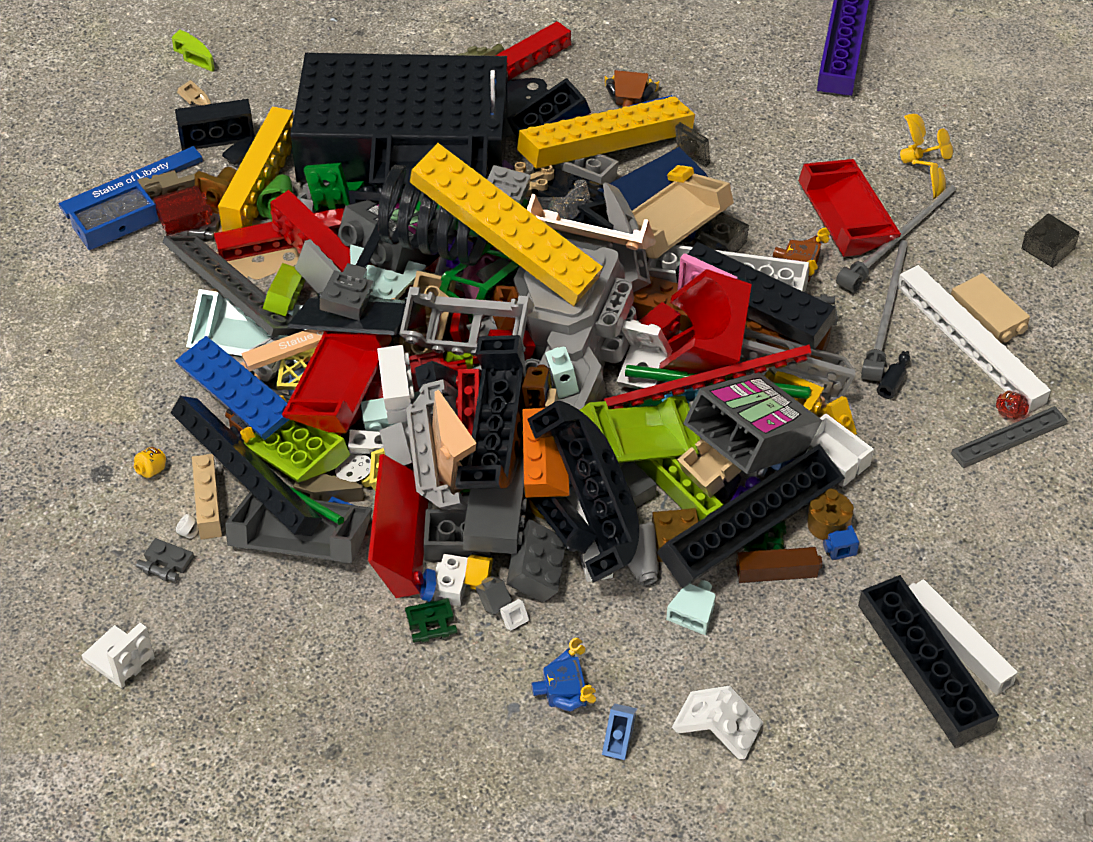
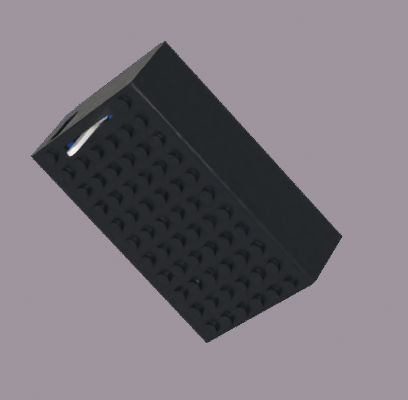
(404, 95)

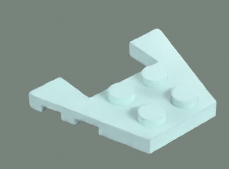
(387, 283)

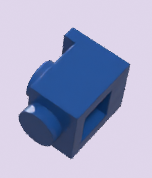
(841, 544)

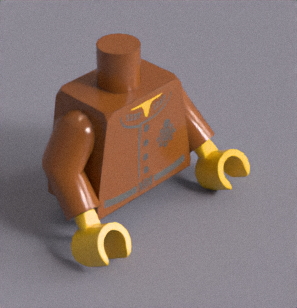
(804, 250)

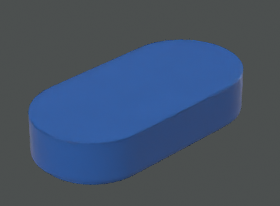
(429, 585)

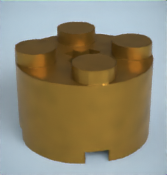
(829, 514)

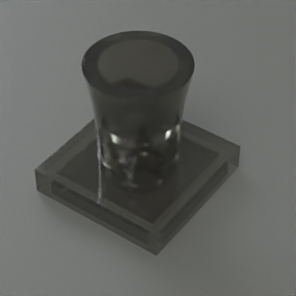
(693, 144)

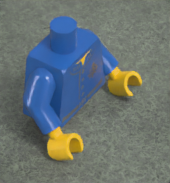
(564, 681)

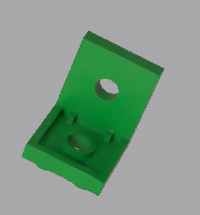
(338, 190)

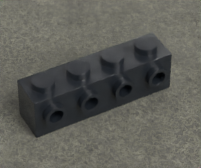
(566, 522)

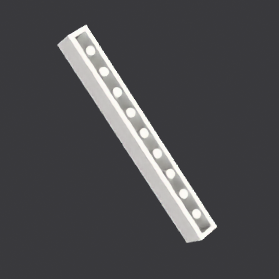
(972, 337)

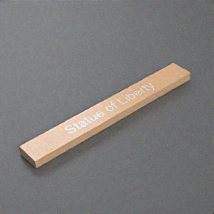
(282, 348)

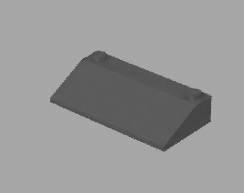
(259, 529)

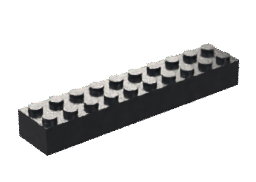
(749, 516)

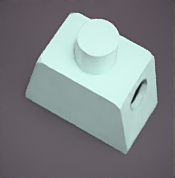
(560, 364)
(693, 607)

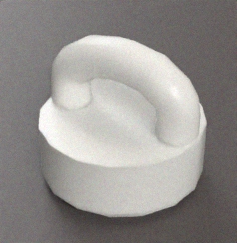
(185, 525)

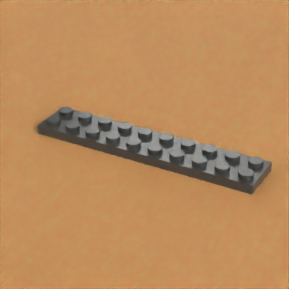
(229, 282)

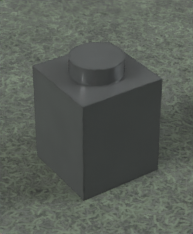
(493, 594)

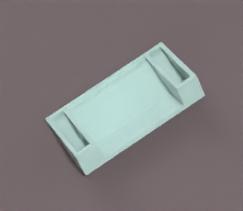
(226, 324)

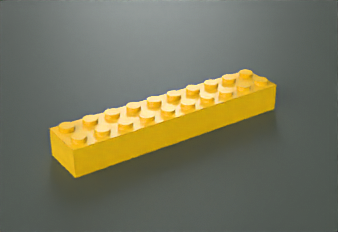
(603, 132)
(505, 224)

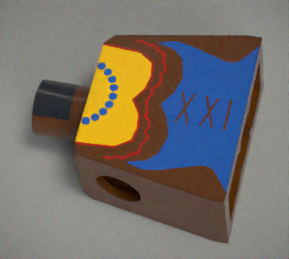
(536, 380)

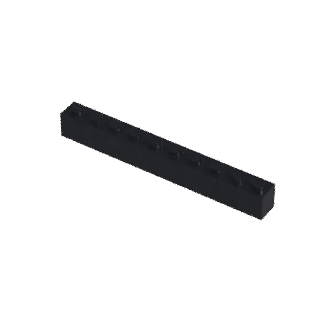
(246, 466)

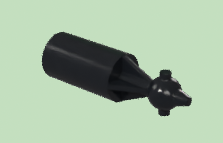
(893, 376)

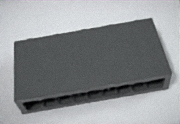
(496, 517)

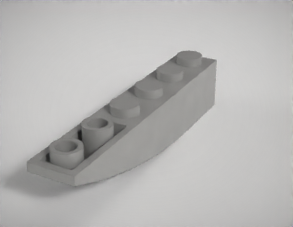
(624, 221)

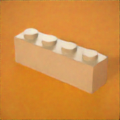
(206, 496)

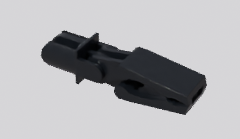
(565, 182)

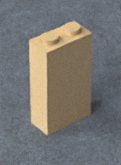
(991, 307)

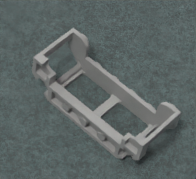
(479, 309)
(423, 448)

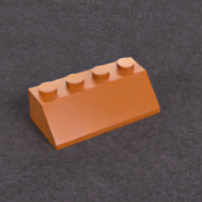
(543, 465)

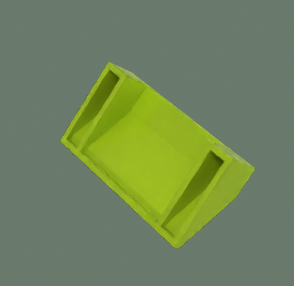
(645, 431)

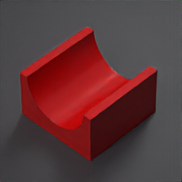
(718, 314)

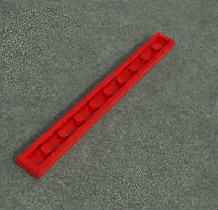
(715, 376)

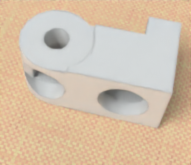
(364, 442)

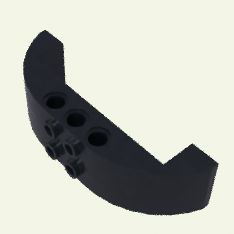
(497, 415)
(596, 482)

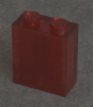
(183, 210)

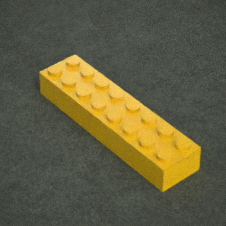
(257, 170)

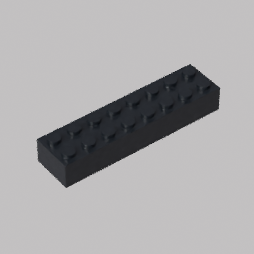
(773, 301)
(928, 661)

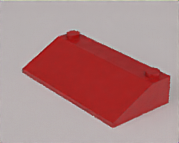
(847, 206)
(336, 380)
(398, 529)

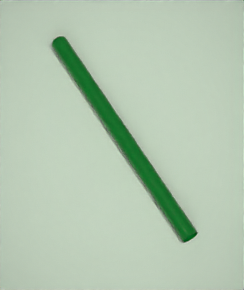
(669, 375)

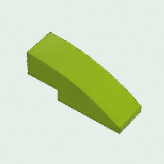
(192, 50)

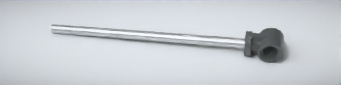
(852, 277)
(875, 358)

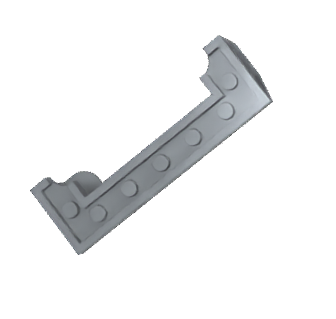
(828, 371)

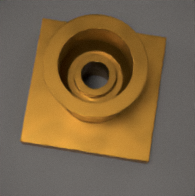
(214, 186)

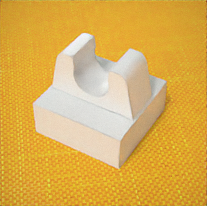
(514, 614)

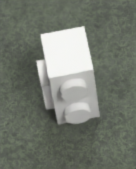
(451, 579)

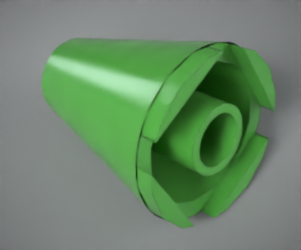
(275, 188)

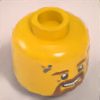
(149, 462)

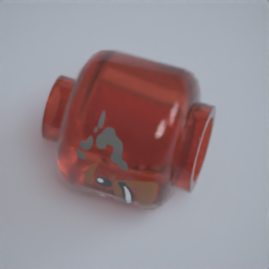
(1012, 405)

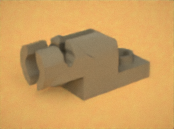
(166, 183)

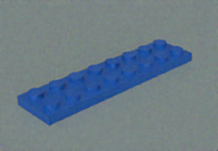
(234, 387)

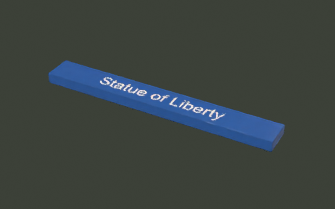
(174, 162)

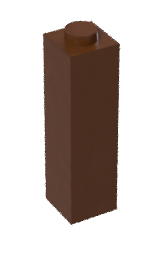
(778, 564)

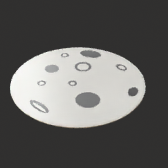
(354, 468)

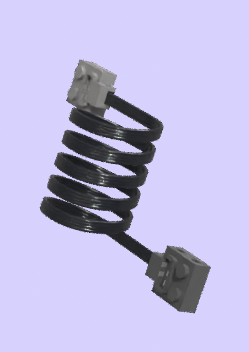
(351, 290)

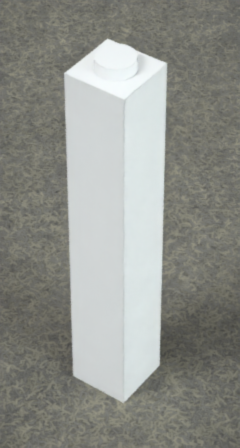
(966, 641)

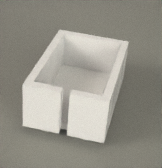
(395, 382)
(843, 447)

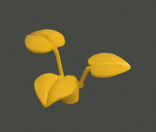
(914, 153)

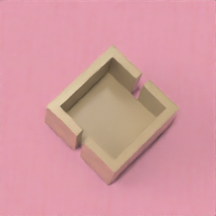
(708, 470)

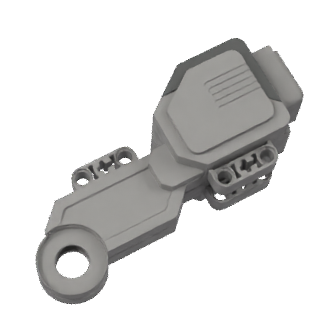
(589, 328)

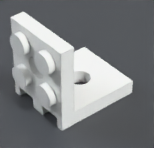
(646, 349)
(120, 654)
(719, 711)

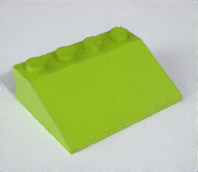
(301, 450)

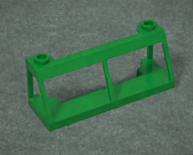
(502, 278)

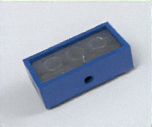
(113, 216)

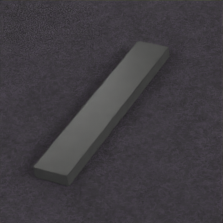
(1008, 437)

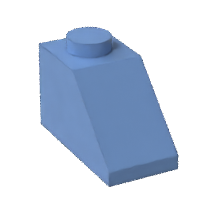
(619, 731)

